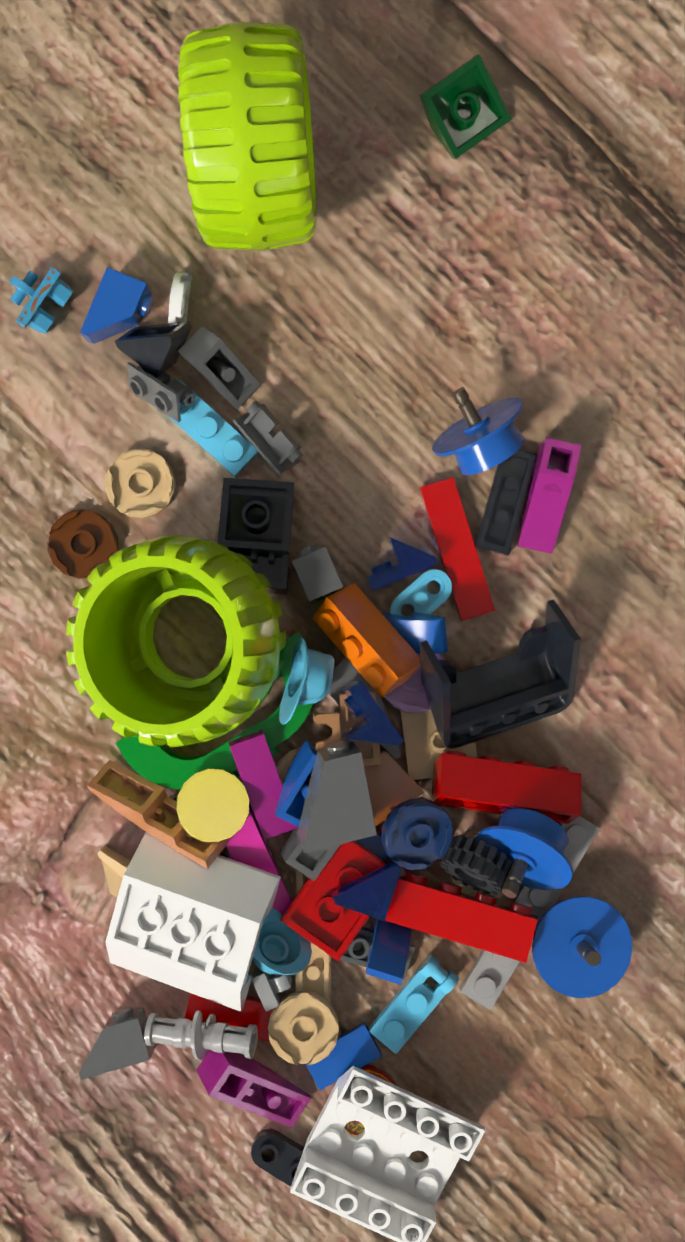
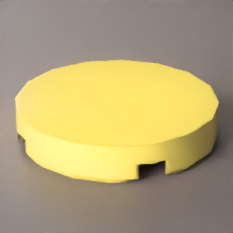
(212, 805)

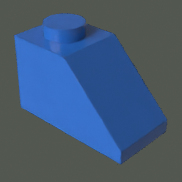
(116, 306)
(296, 785)

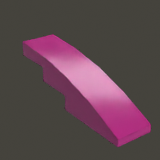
(251, 849)

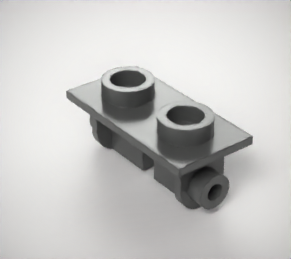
(160, 392)
(277, 449)

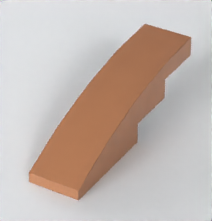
(151, 810)

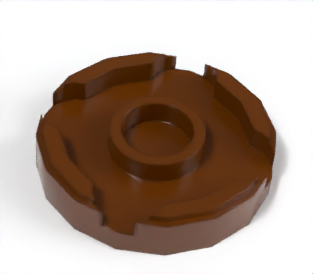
(81, 542)

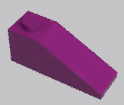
(252, 1087)

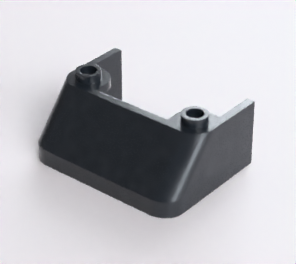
(506, 690)

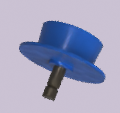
(483, 435)
(534, 847)
(582, 947)

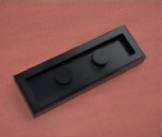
(505, 503)

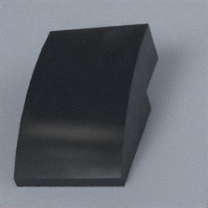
(259, 526)

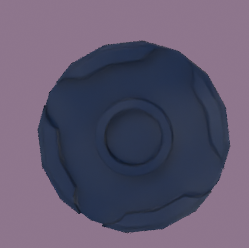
(417, 833)

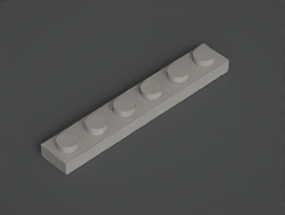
(493, 971)

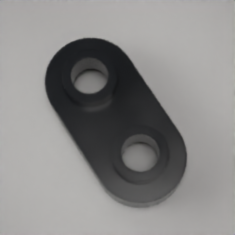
(284, 1160)

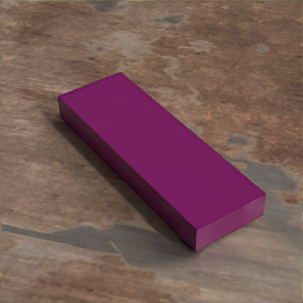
(260, 781)

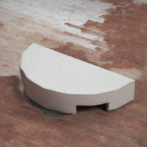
(179, 297)

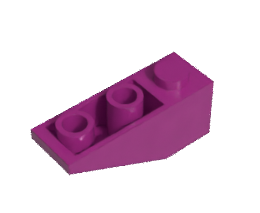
(548, 494)

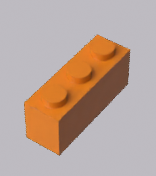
(367, 639)

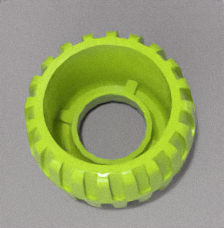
(248, 135)
(118, 650)

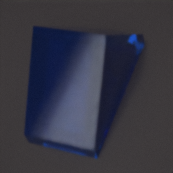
(371, 892)

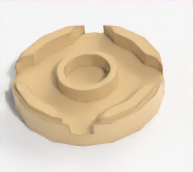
(140, 483)
(303, 1028)

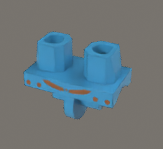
(51, 287)

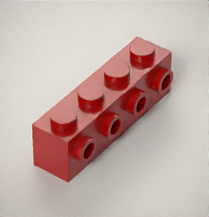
(498, 786)
(462, 917)

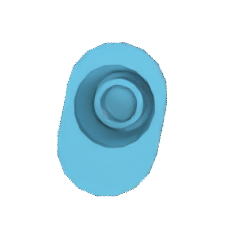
(308, 679)
(280, 947)

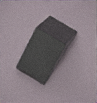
(155, 345)

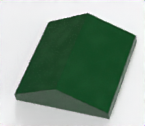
(464, 107)

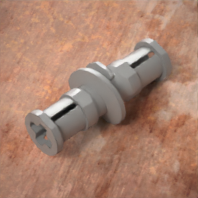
(200, 1035)

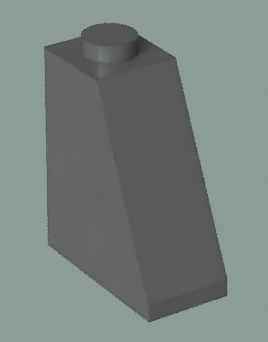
(336, 799)

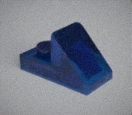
(409, 561)
(375, 725)

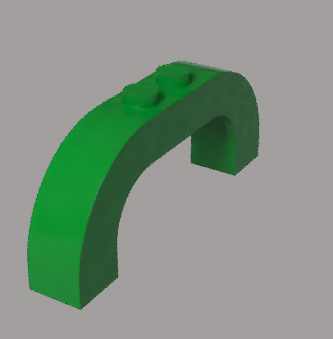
(172, 770)

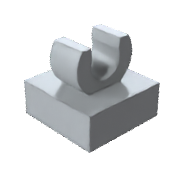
(269, 987)

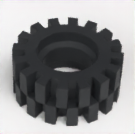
(476, 864)

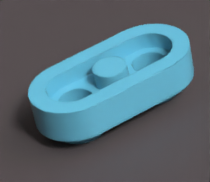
(418, 595)

